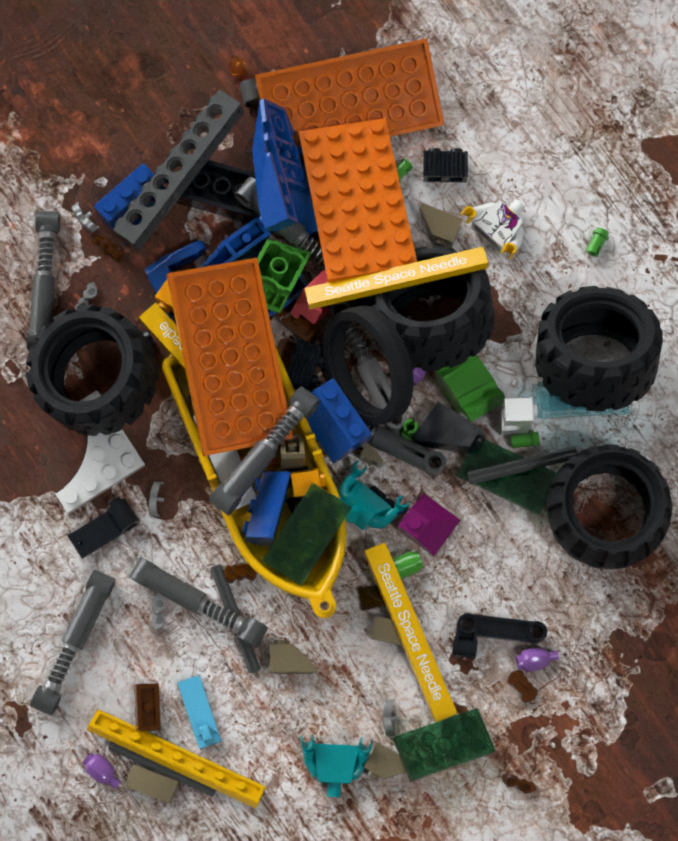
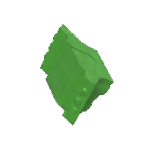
(279, 270)
(470, 388)

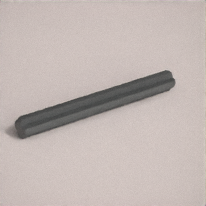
(521, 465)
(230, 603)
(161, 769)

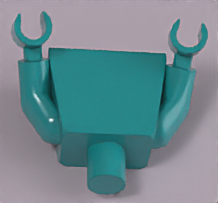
(367, 507)
(335, 763)

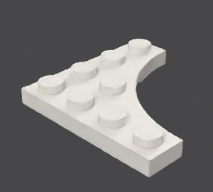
(105, 464)

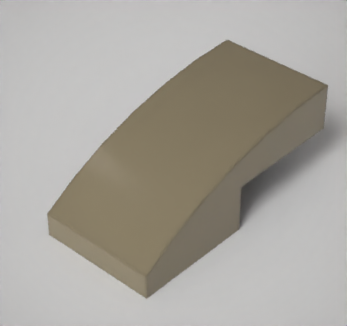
(370, 455)
(385, 631)
(152, 784)

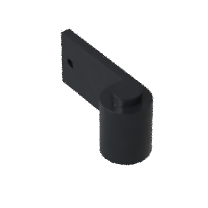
(105, 528)

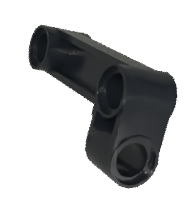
(494, 628)

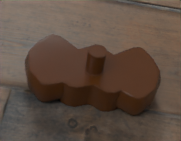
(239, 572)
(522, 685)

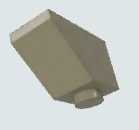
(440, 225)
(292, 453)
(288, 659)
(383, 763)

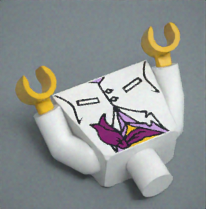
(498, 225)

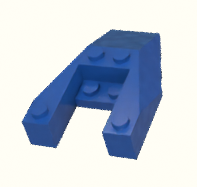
(280, 173)

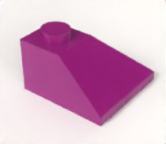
(428, 524)

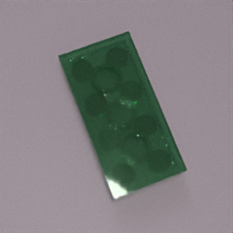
(524, 489)
(307, 533)
(444, 745)

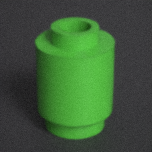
(408, 564)

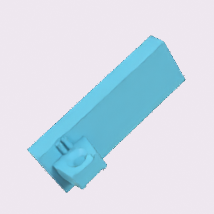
(199, 712)

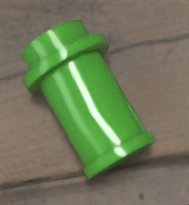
(403, 168)
(599, 237)
(409, 424)
(525, 439)

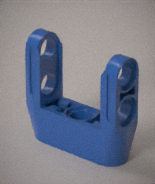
(157, 271)

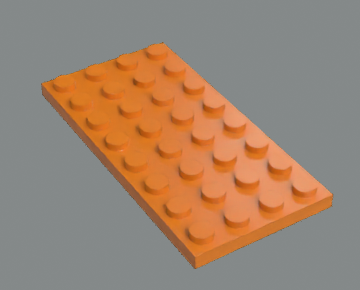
(359, 87)
(356, 199)
(228, 354)

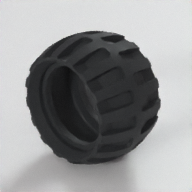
(636, 470)

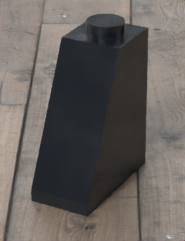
(449, 431)

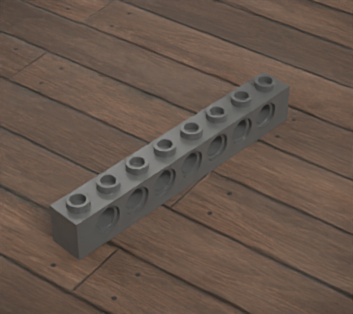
(178, 181)

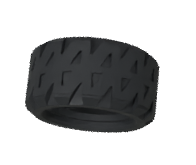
(607, 314)
(449, 339)
(57, 346)

